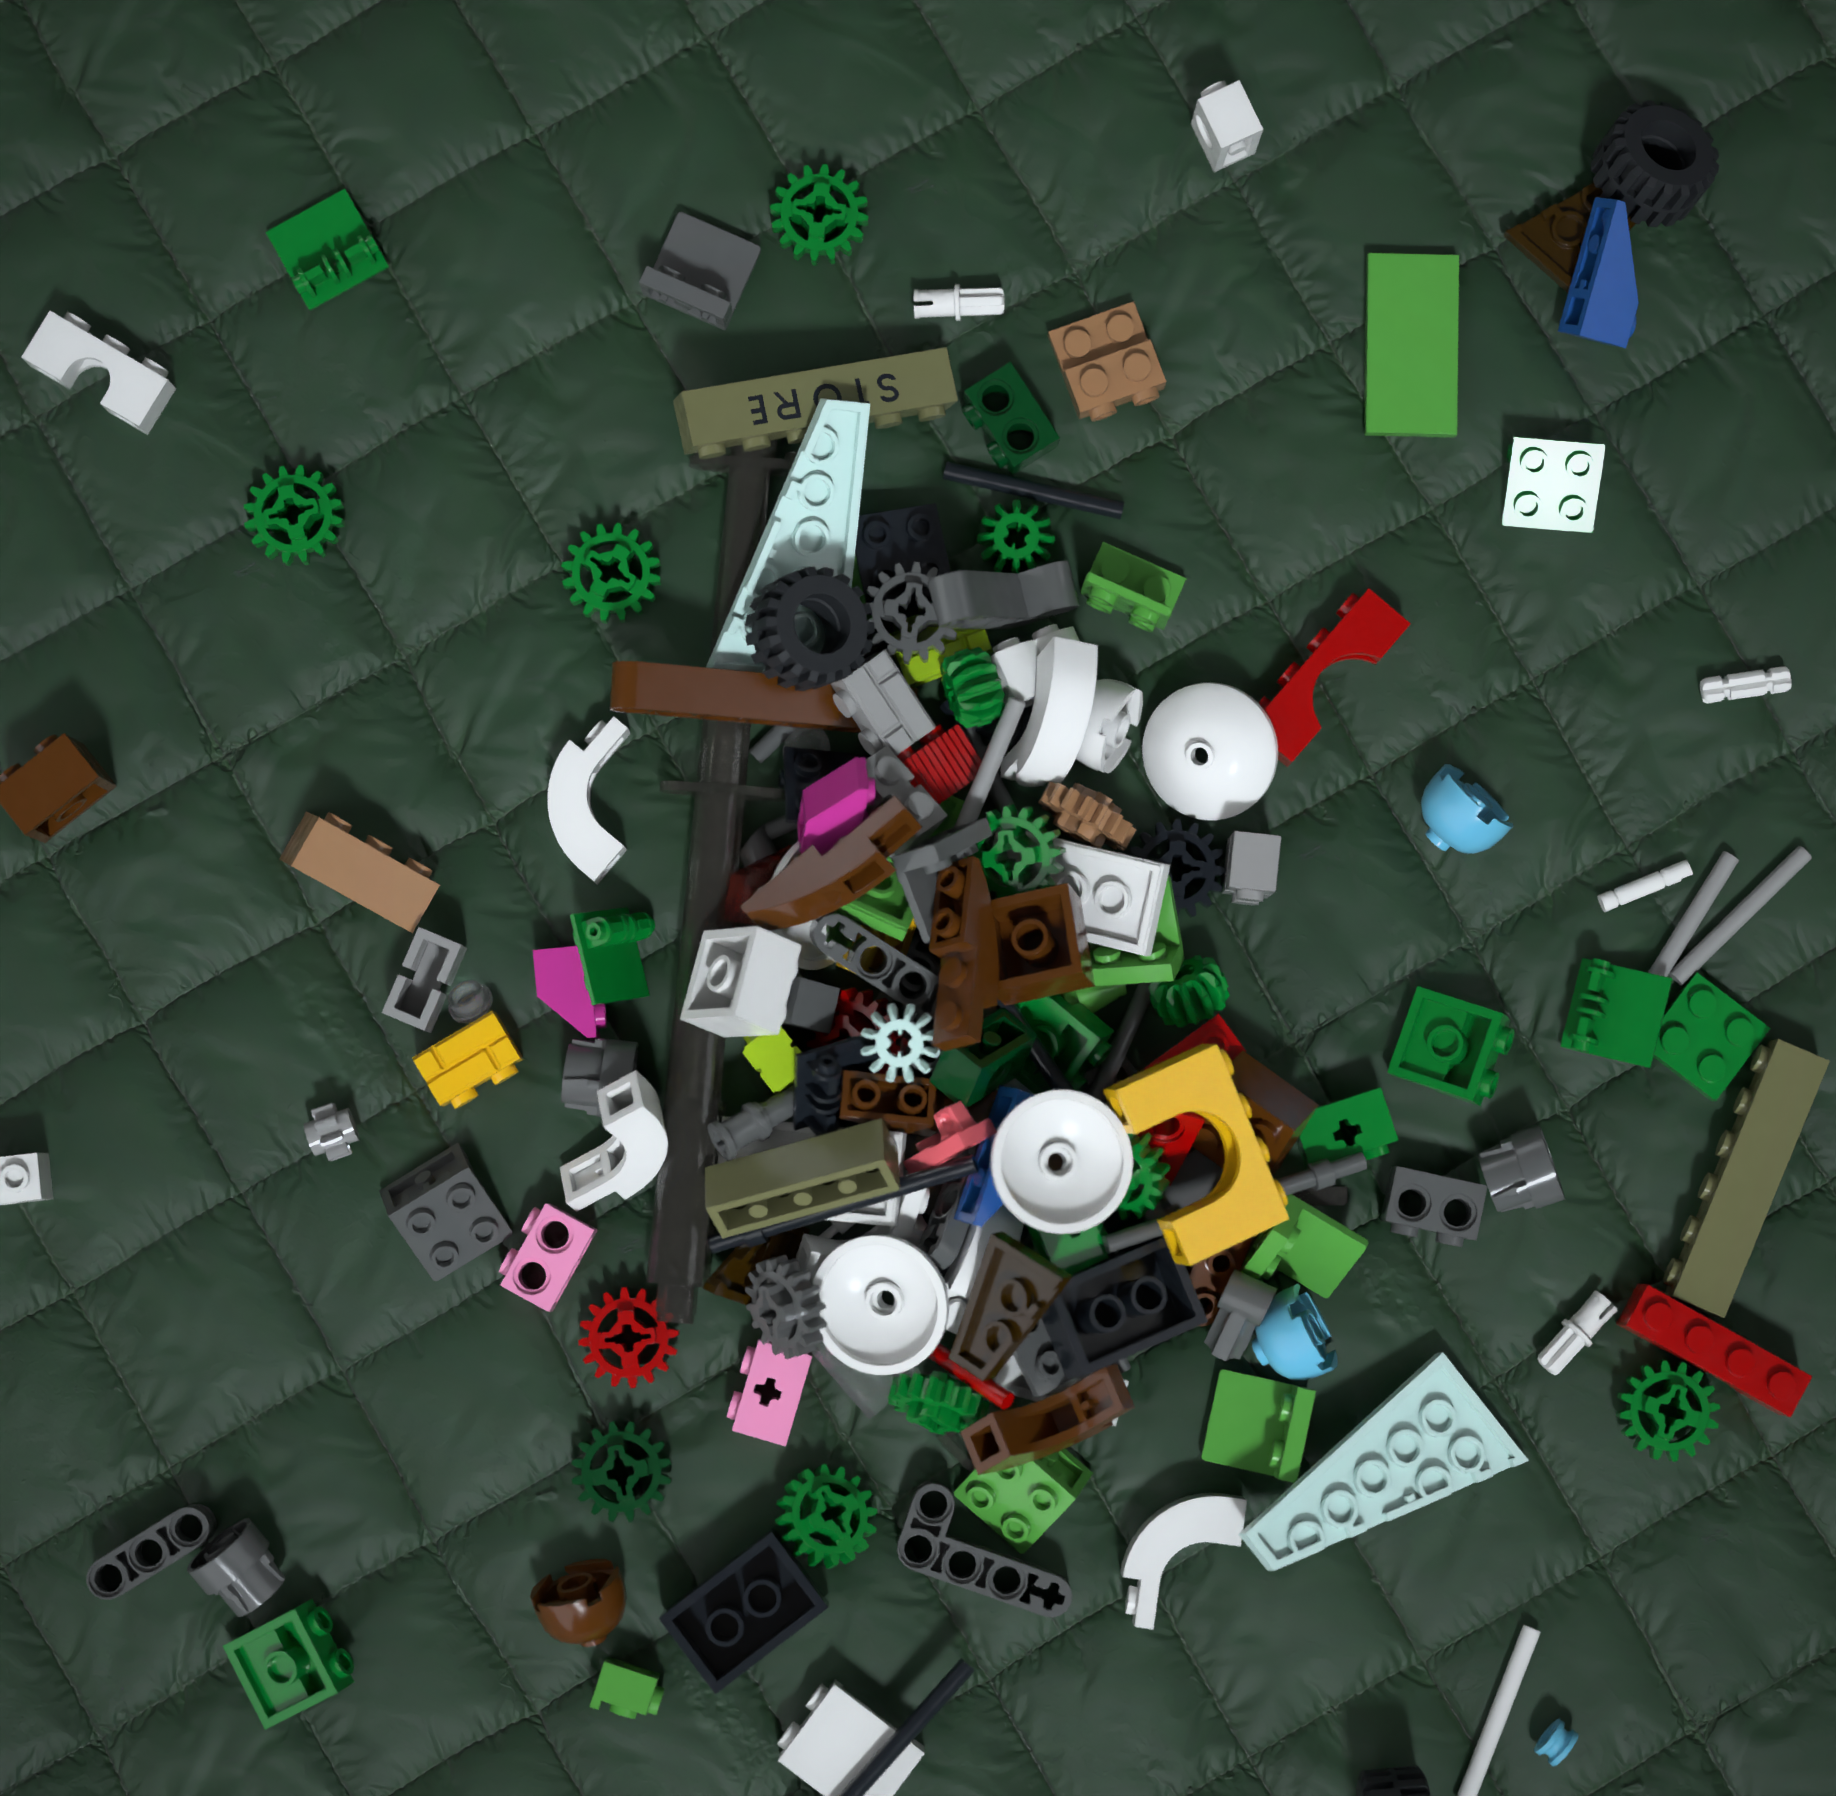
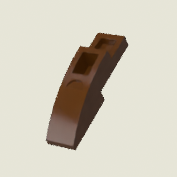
(821, 884)
(968, 949)
(900, 1104)

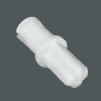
(959, 302)
(1576, 1333)

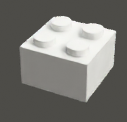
(741, 982)

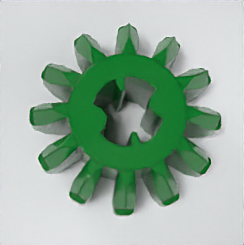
(999, 535)
(972, 687)
(1193, 995)

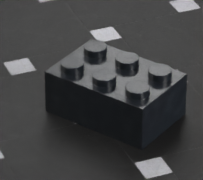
(1121, 1308)
(744, 1610)

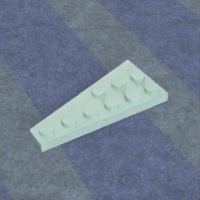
(807, 528)
(1402, 1456)

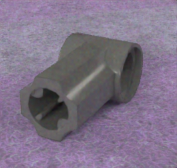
(1240, 1311)

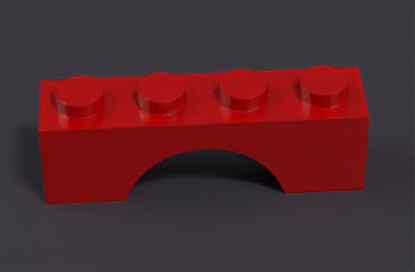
(1363, 634)
(1714, 1349)

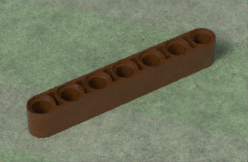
(723, 696)

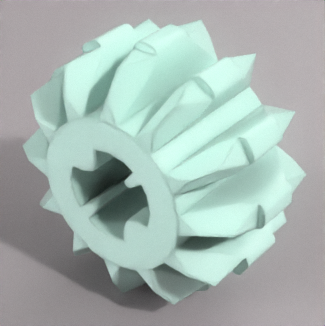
(884, 1042)

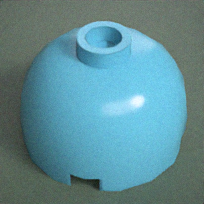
(1462, 813)
(1294, 1337)

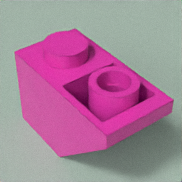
(835, 806)
(562, 987)

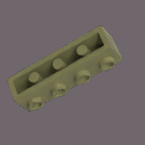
(802, 1178)

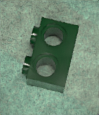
(1020, 414)

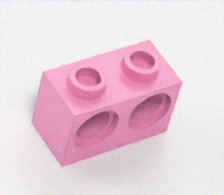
(557, 1262)

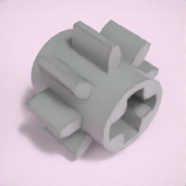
(331, 1131)

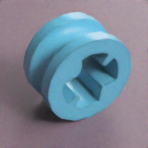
(1556, 1742)

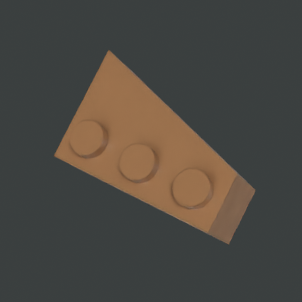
(361, 869)

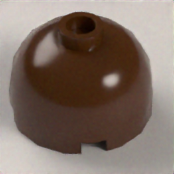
(581, 1604)

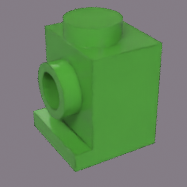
(627, 1689)

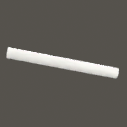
(1499, 1711)

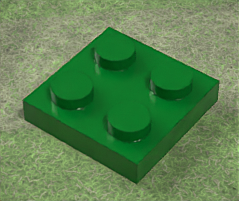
(1707, 1037)

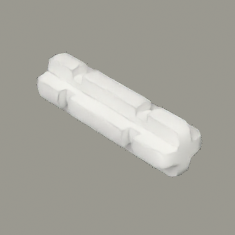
(1745, 684)

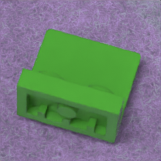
(1132, 587)
(1122, 967)
(1305, 1248)
(1258, 1425)
(1025, 1498)

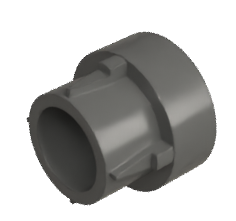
(592, 1067)
(1521, 1172)
(238, 1568)

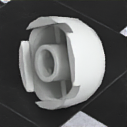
(1112, 712)

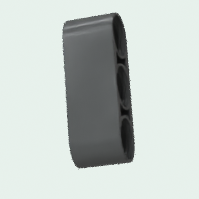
(129, 1556)

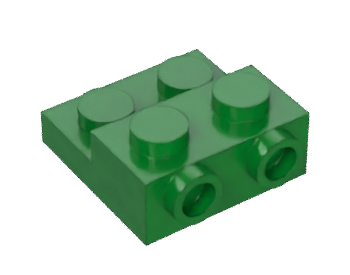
(1070, 1035)
(1451, 1046)
(290, 1663)

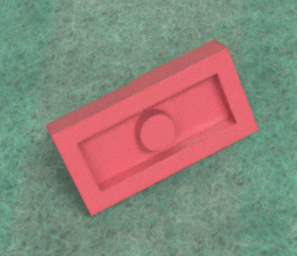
(956, 1134)

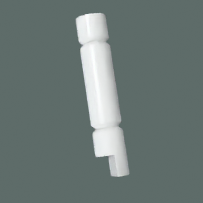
(1644, 885)

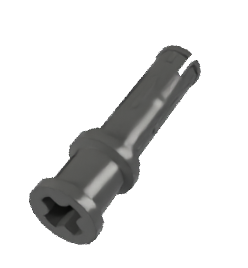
(751, 1123)

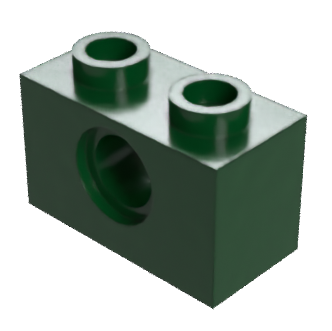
(982, 1067)

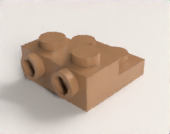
(1107, 362)

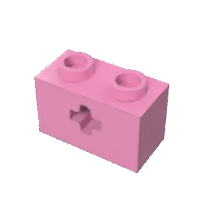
(772, 1420)

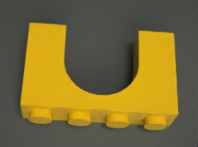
(1246, 1194)

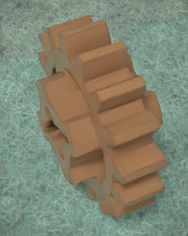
(1087, 816)

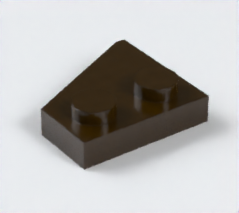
(732, 1275)

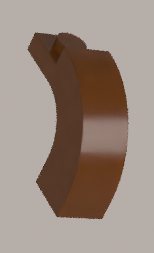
(1050, 1425)

